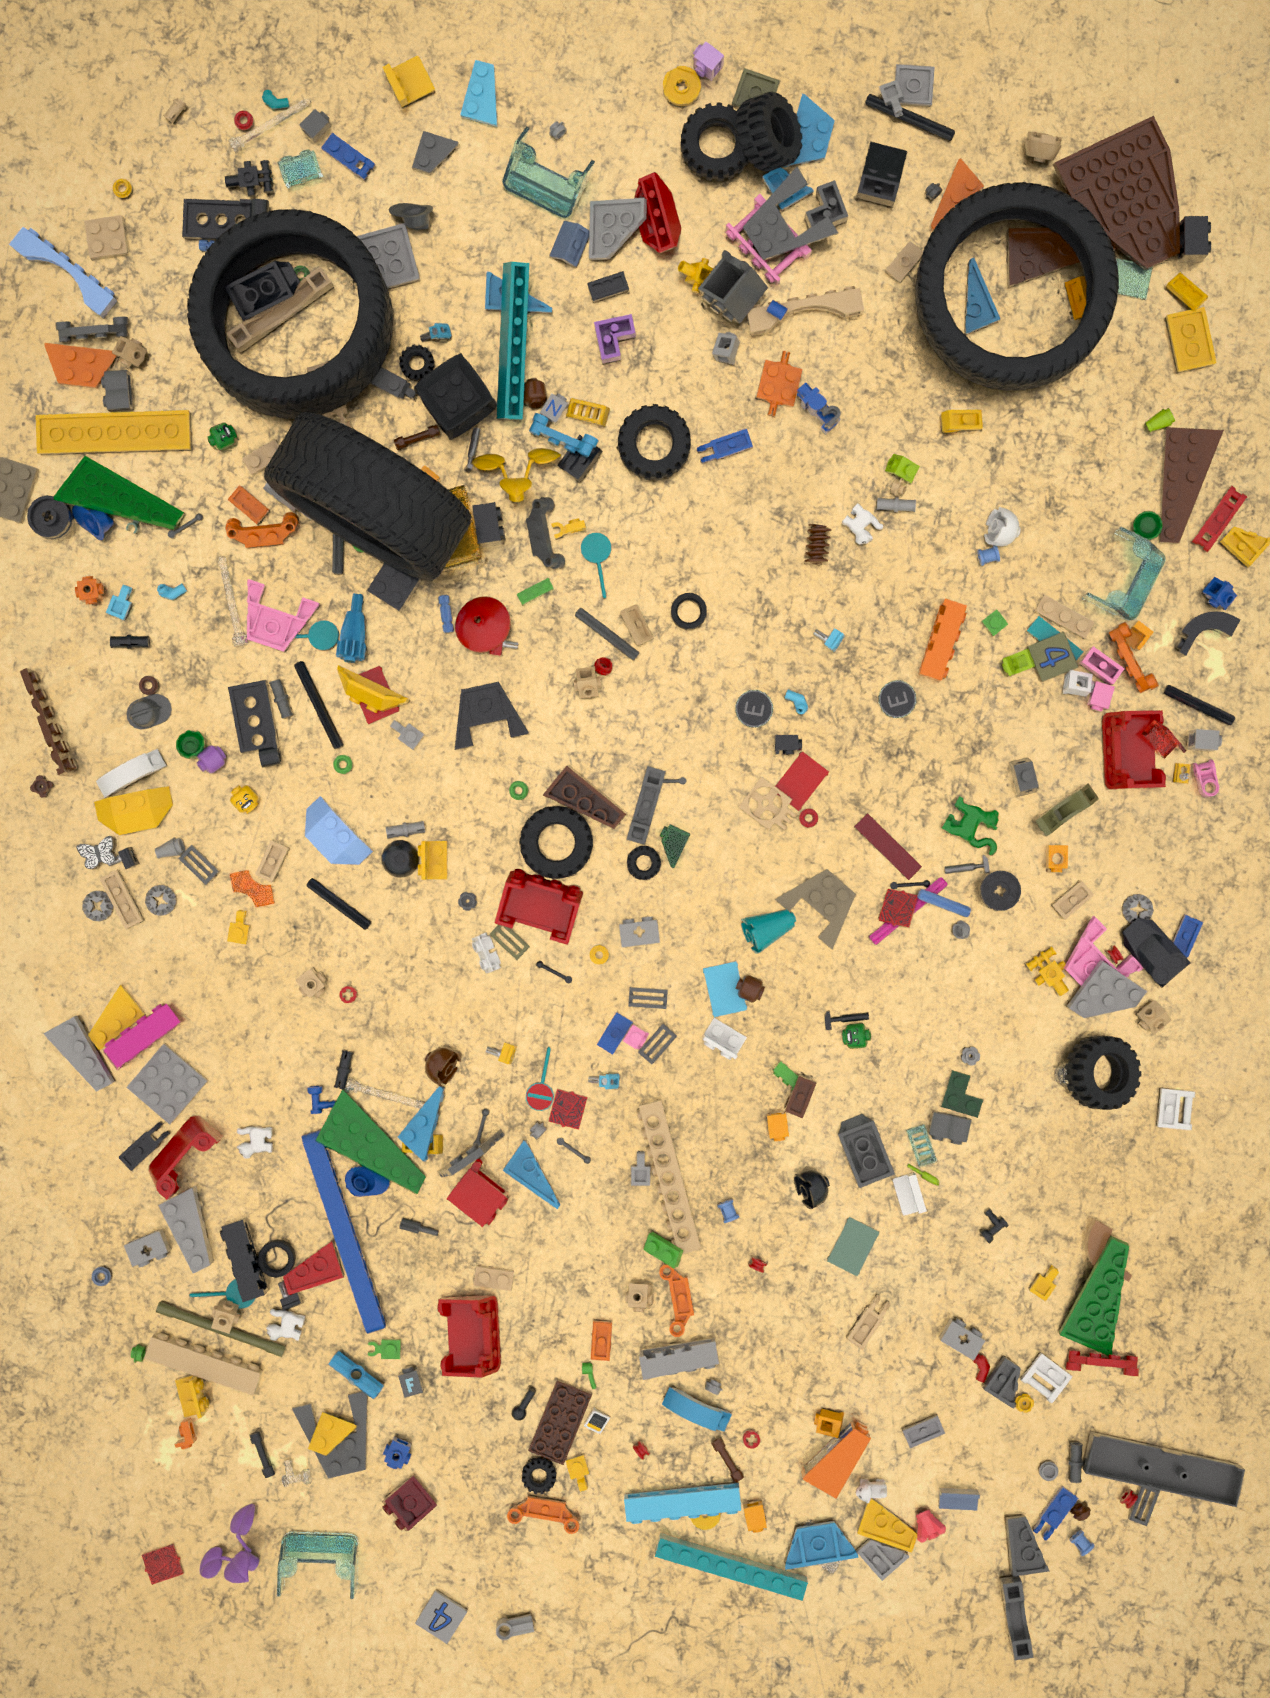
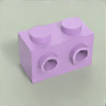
(707, 61)

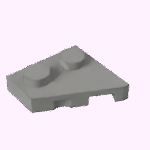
(881, 1557)

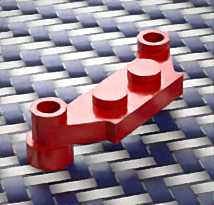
(1129, 1364)

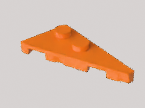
(961, 185)

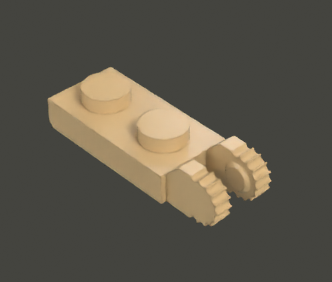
(867, 1324)

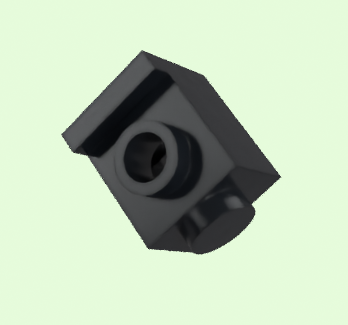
(787, 744)

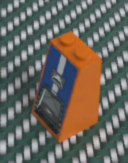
(837, 1459)

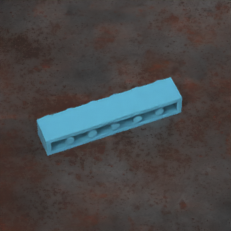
(682, 1502)

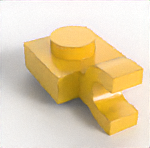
(574, 526)
(239, 930)
(1043, 1285)
(578, 1469)

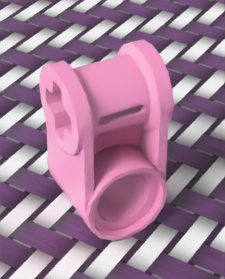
(1206, 776)

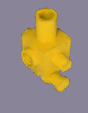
(695, 272)
(1050, 973)

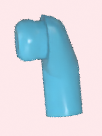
(171, 593)
(799, 701)

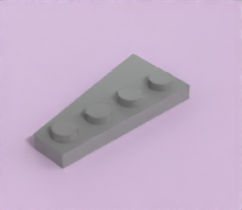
(78, 1049)

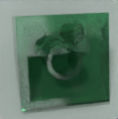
(673, 843)

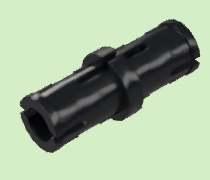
(129, 642)
(343, 1069)

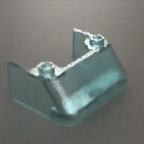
(542, 184)
(1130, 604)
(319, 1548)

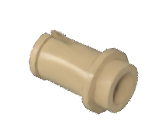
(175, 109)

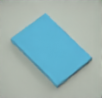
(721, 986)

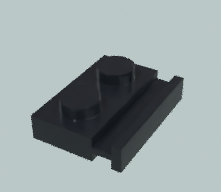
(577, 464)

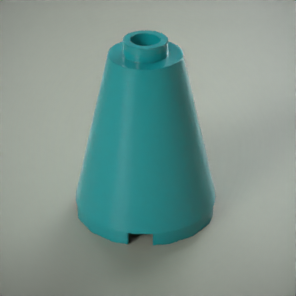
(767, 928)

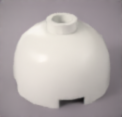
(1002, 527)

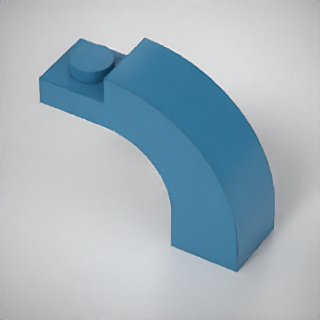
(696, 1411)

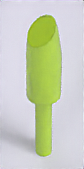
(925, 1175)

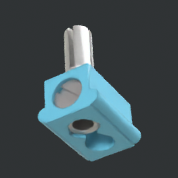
(438, 331)
(832, 641)
(609, 1081)

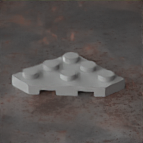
(613, 224)
(1105, 992)

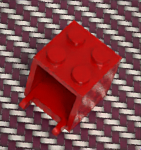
(478, 1195)

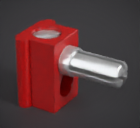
(497, 652)

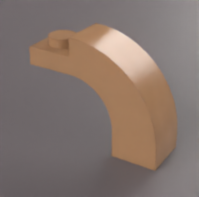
(1096, 1240)

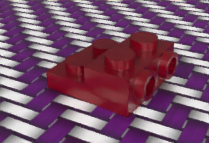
(408, 1504)

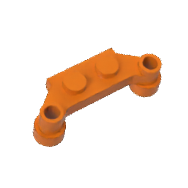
(263, 534)
(1125, 652)
(680, 1298)
(546, 1510)

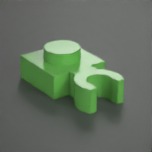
(388, 1348)

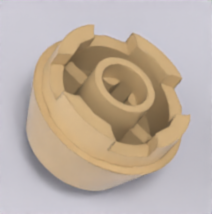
(1042, 146)

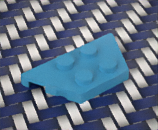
(815, 130)
(818, 1545)

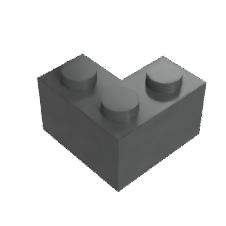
(831, 206)

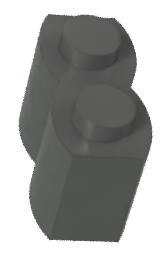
(118, 390)
(949, 1127)

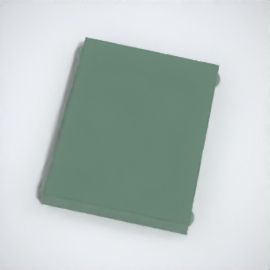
(853, 1246)

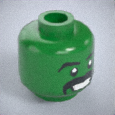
(222, 436)
(856, 1036)

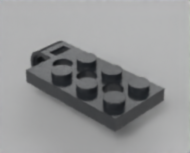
(213, 208)
(269, 749)

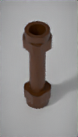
(432, 432)
(719, 1445)

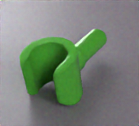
(587, 1368)

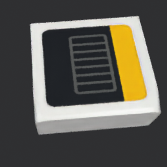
(596, 1421)

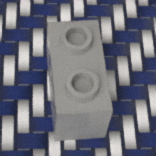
(1204, 740)
(650, 936)
(155, 1240)
(968, 1347)

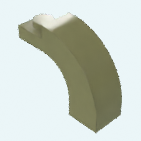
(1066, 809)

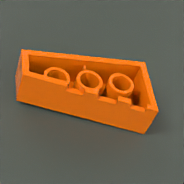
(942, 639)

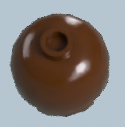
(441, 1065)

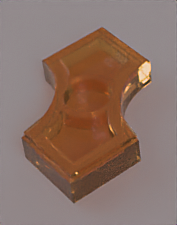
(259, 893)

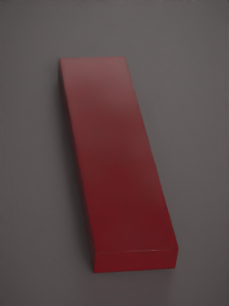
(888, 847)

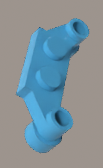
(554, 437)

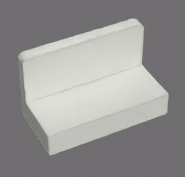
(909, 1194)

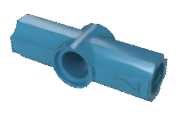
(345, 1367)

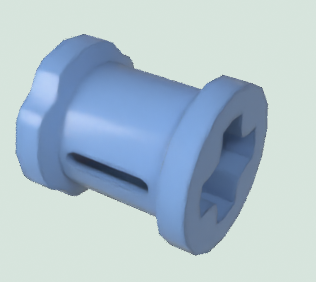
(988, 555)
(728, 1211)
(1081, 1543)

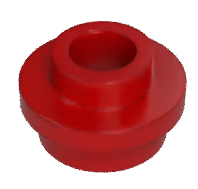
(240, 115)
(603, 666)
(813, 822)

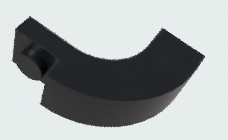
(1215, 621)

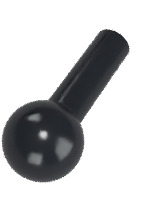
(519, 1411)

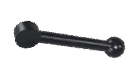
(926, 883)
(568, 979)

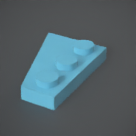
(480, 95)

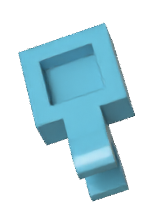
(119, 605)

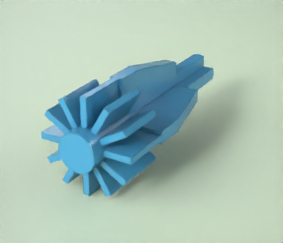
(352, 635)

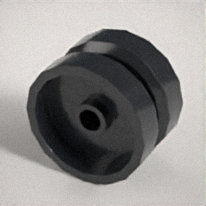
(39, 520)

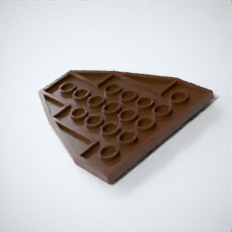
(1129, 190)

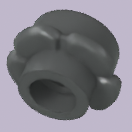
(933, 191)
(472, 901)

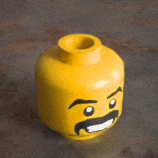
(243, 798)

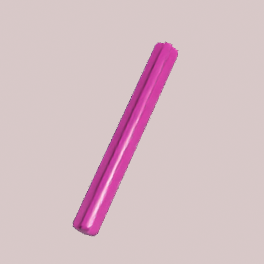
(888, 928)

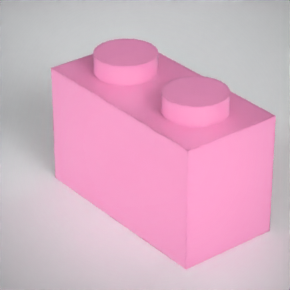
(1101, 666)

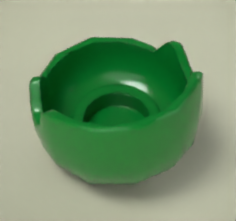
(1148, 525)
(190, 744)

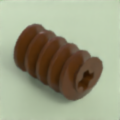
(817, 544)

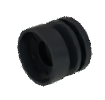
(1004, 880)

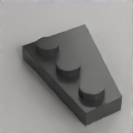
(1023, 1549)

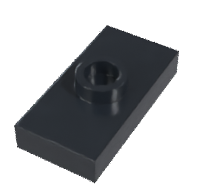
(608, 286)

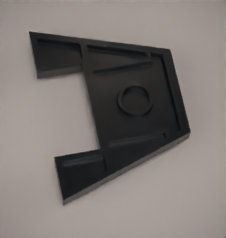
(483, 706)

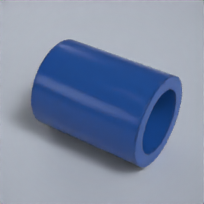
(776, 309)

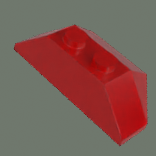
(662, 224)

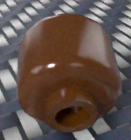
(534, 393)
(750, 988)

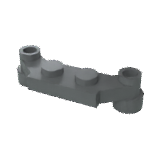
(65, 330)
(539, 534)

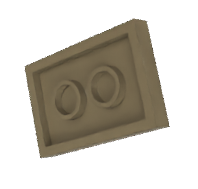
(15, 488)

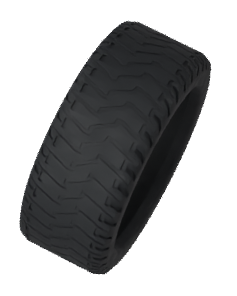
(1044, 207)
(255, 243)
(368, 495)

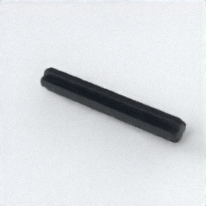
(1199, 705)
(338, 903)

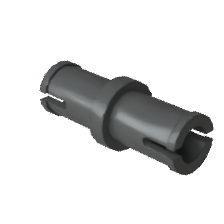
(281, 698)
(1075, 1462)

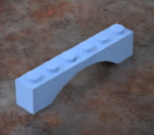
(32, 248)

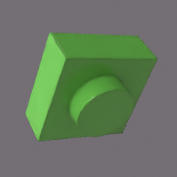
(994, 622)

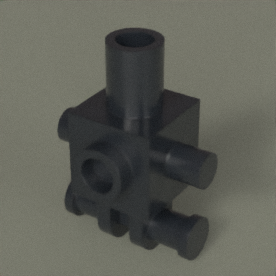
(249, 178)

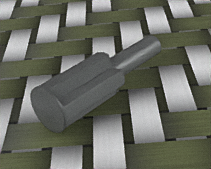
(415, 1227)

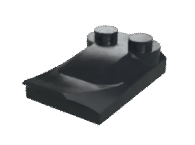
(263, 288)
(1154, 951)

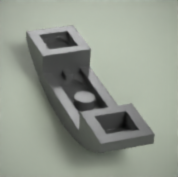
(646, 805)

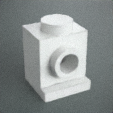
(1073, 678)

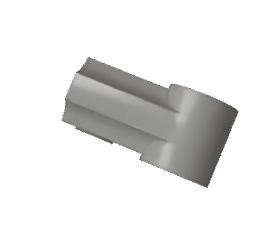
(516, 1625)

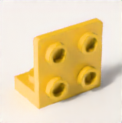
(409, 80)
(433, 860)
(192, 1396)

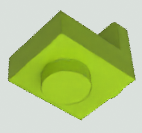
(902, 467)
(1018, 662)

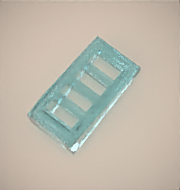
(926, 1162)

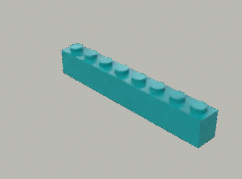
(512, 340)
(731, 1566)

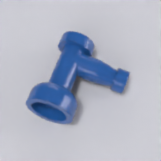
(317, 1106)

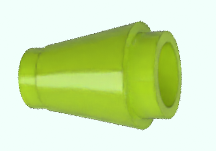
(1160, 420)

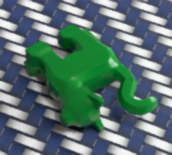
(969, 823)

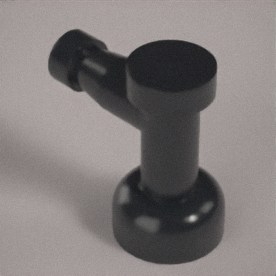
(998, 1225)

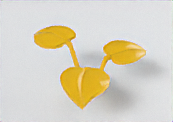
(516, 486)

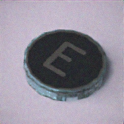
(897, 699)
(754, 708)

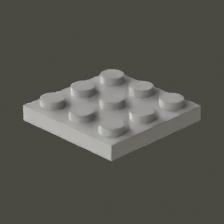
(392, 254)
(167, 1083)

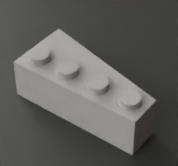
(188, 1228)
(678, 1358)

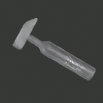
(472, 448)
(968, 867)

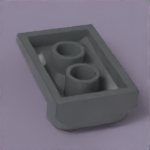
(864, 1150)

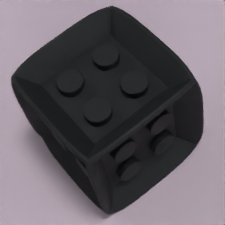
(455, 396)

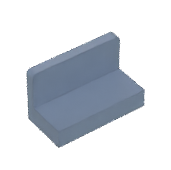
(570, 243)
(958, 1499)

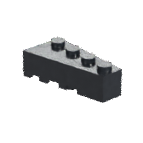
(244, 1260)

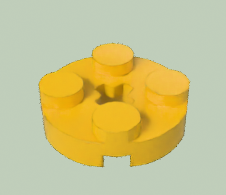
(692, 82)

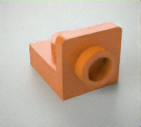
(187, 1431)

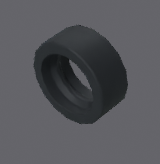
(688, 625)
(262, 1258)

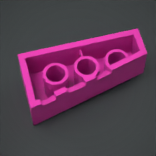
(141, 1036)

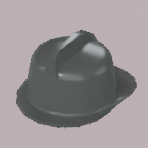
(413, 215)
(148, 711)

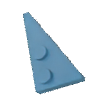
(494, 296)
(979, 304)
(420, 1129)
(526, 1170)

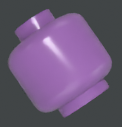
(211, 759)

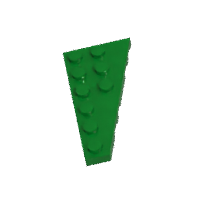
(106, 491)
(359, 1139)
(1097, 1307)

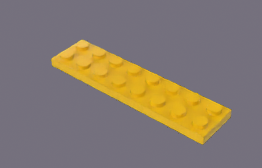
(113, 432)

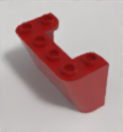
(539, 904)

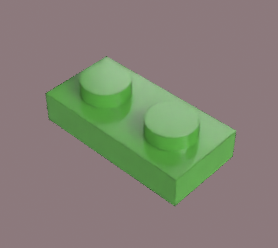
(663, 1250)

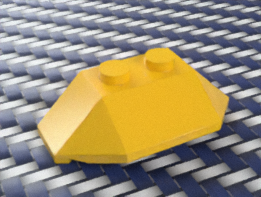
(369, 692)
(134, 810)

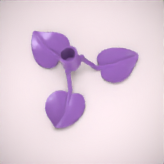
(238, 1568)

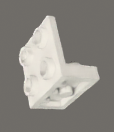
(723, 1038)

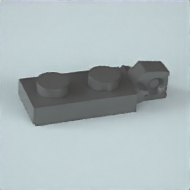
(393, 384)

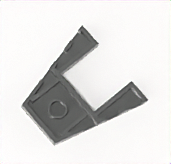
(771, 232)
(473, 1153)
(352, 1451)

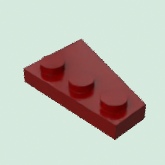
(315, 1270)

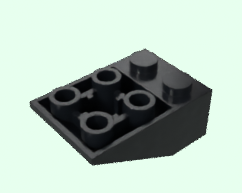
(881, 174)

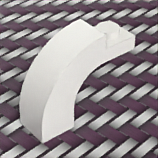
(130, 772)

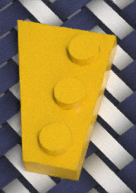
(117, 1016)
(885, 1527)

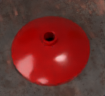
(491, 629)

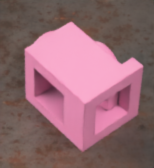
(636, 1037)

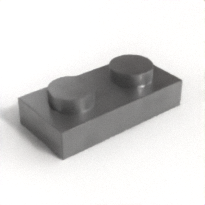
(923, 1431)

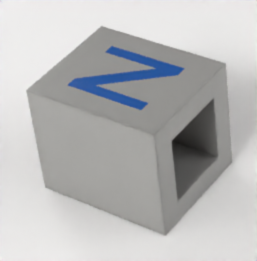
(554, 408)

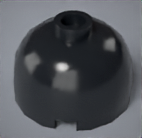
(400, 858)
(812, 1186)

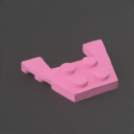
(273, 626)
(1087, 955)

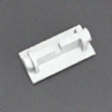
(487, 959)

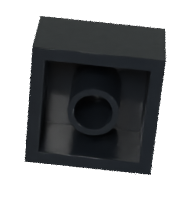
(1194, 239)
(487, 524)
(393, 587)

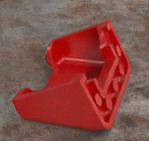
(1127, 753)
(194, 1133)
(471, 1336)

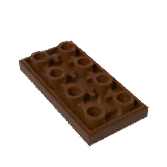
(560, 1422)

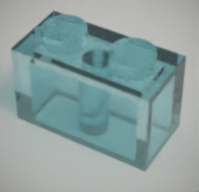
(300, 168)

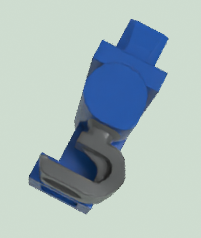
(817, 406)

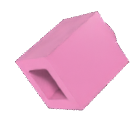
(1100, 696)

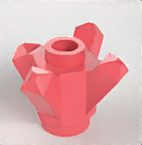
(928, 1527)

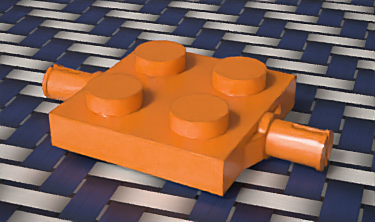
(779, 383)

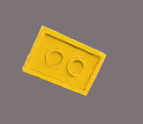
(1191, 339)

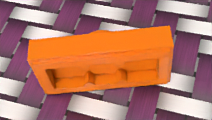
(248, 504)

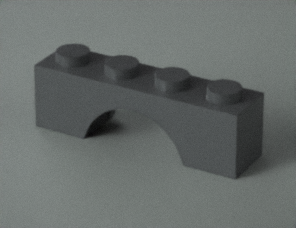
(1016, 1618)

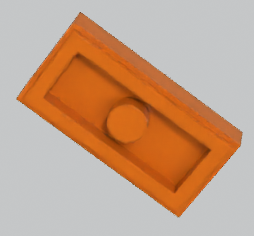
(601, 1340)

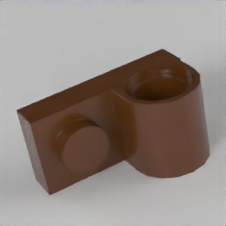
(800, 1096)

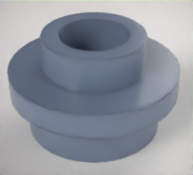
(95, 1276)

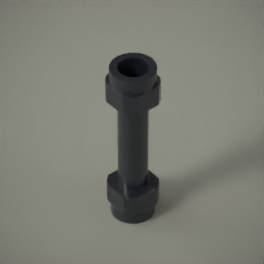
(257, 1438)

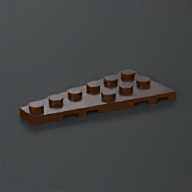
(1036, 253)
(1185, 466)
(49, 729)

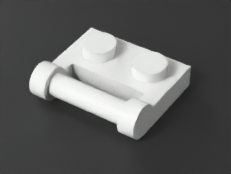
(1169, 1109)
(1049, 1372)

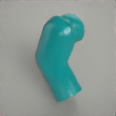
(274, 103)

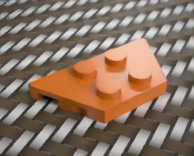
(79, 364)

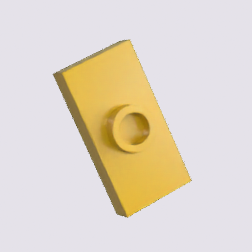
(1187, 291)

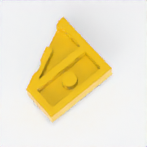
(1245, 545)
(329, 1433)

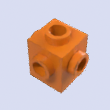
(95, 593)

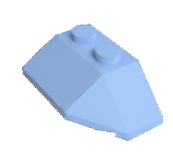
(333, 835)

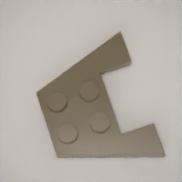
(826, 896)

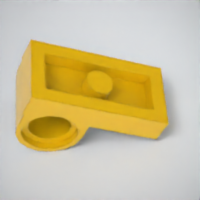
(961, 420)

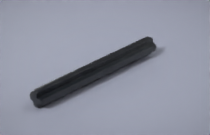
(912, 118)
(318, 705)

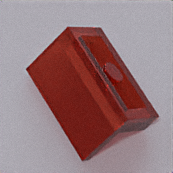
(1162, 739)

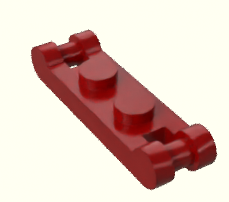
(1219, 518)

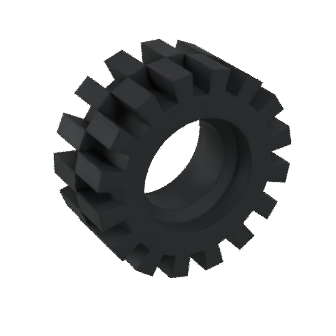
(416, 351)
(635, 871)
(544, 1486)

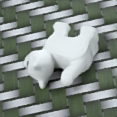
(862, 520)
(257, 1139)
(287, 1327)
(871, 1490)

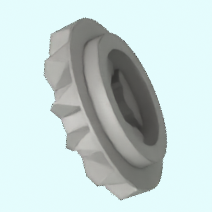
(168, 897)
(1132, 902)
(88, 905)

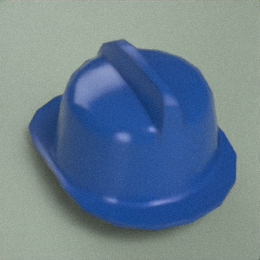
(92, 521)
(364, 1182)

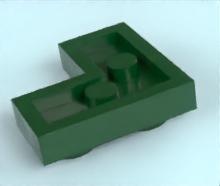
(955, 1096)

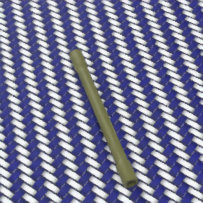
(173, 1312)

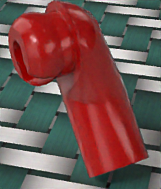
(983, 1366)

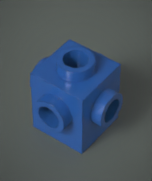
(1219, 593)
(400, 1447)

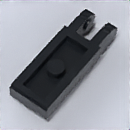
(142, 1147)

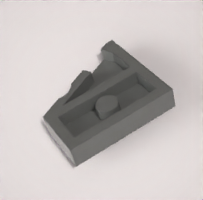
(432, 151)
(1004, 1382)

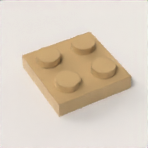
(106, 237)

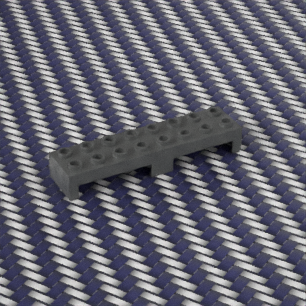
(1163, 1469)

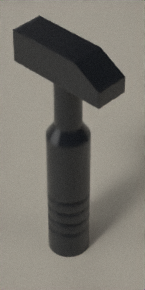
(844, 1018)

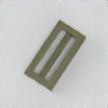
(521, 951)

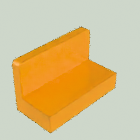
(1077, 295)

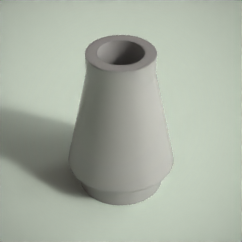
(173, 847)

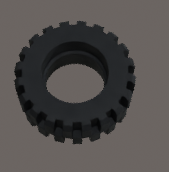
(769, 131)
(698, 161)
(654, 416)
(530, 847)
(1124, 1072)

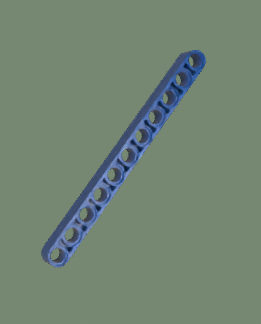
(344, 1233)

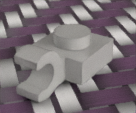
(892, 95)
(409, 735)
(640, 1173)

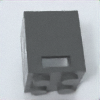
(732, 288)

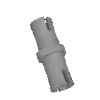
(896, 504)
(405, 829)

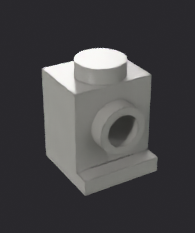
(724, 341)

